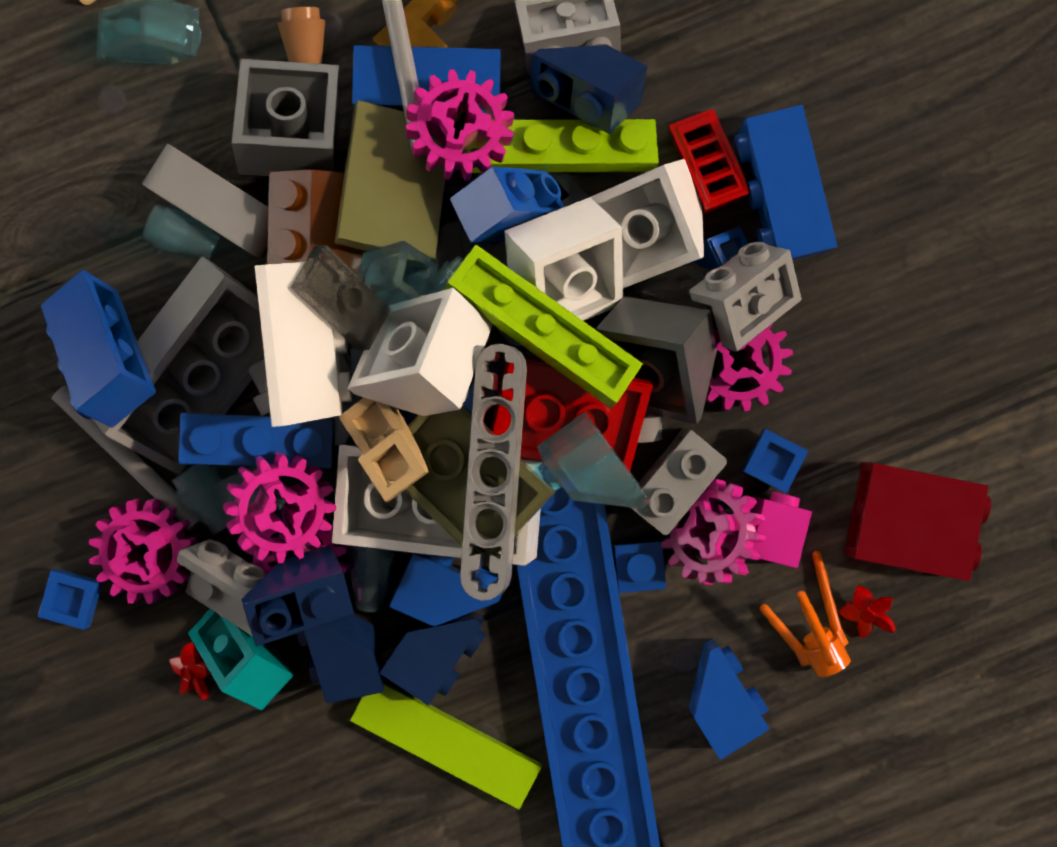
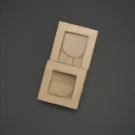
(387, 446)

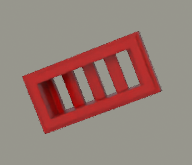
(731, 170)

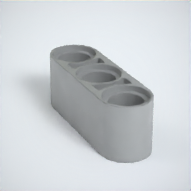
(210, 199)

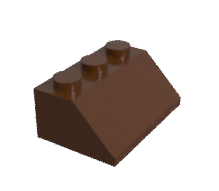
(305, 215)

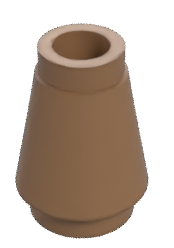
(302, 34)

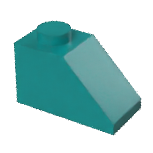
(237, 664)

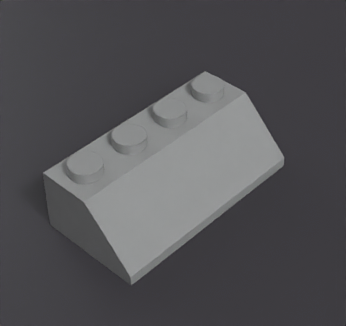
(196, 359)

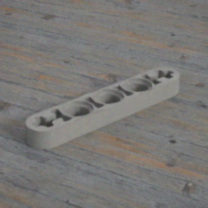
(479, 494)

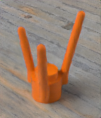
(823, 647)

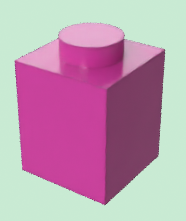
(784, 529)

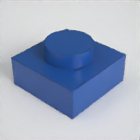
(774, 460)
(639, 566)
(70, 599)

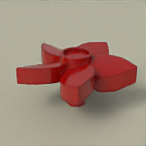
(868, 612)
(191, 670)

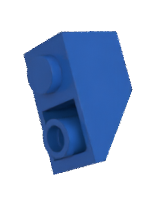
(504, 200)
(434, 590)
(722, 705)

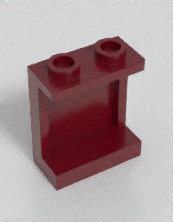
(917, 521)

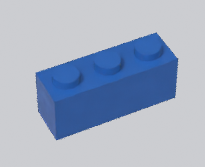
(377, 80)
(785, 183)
(97, 350)
(241, 438)

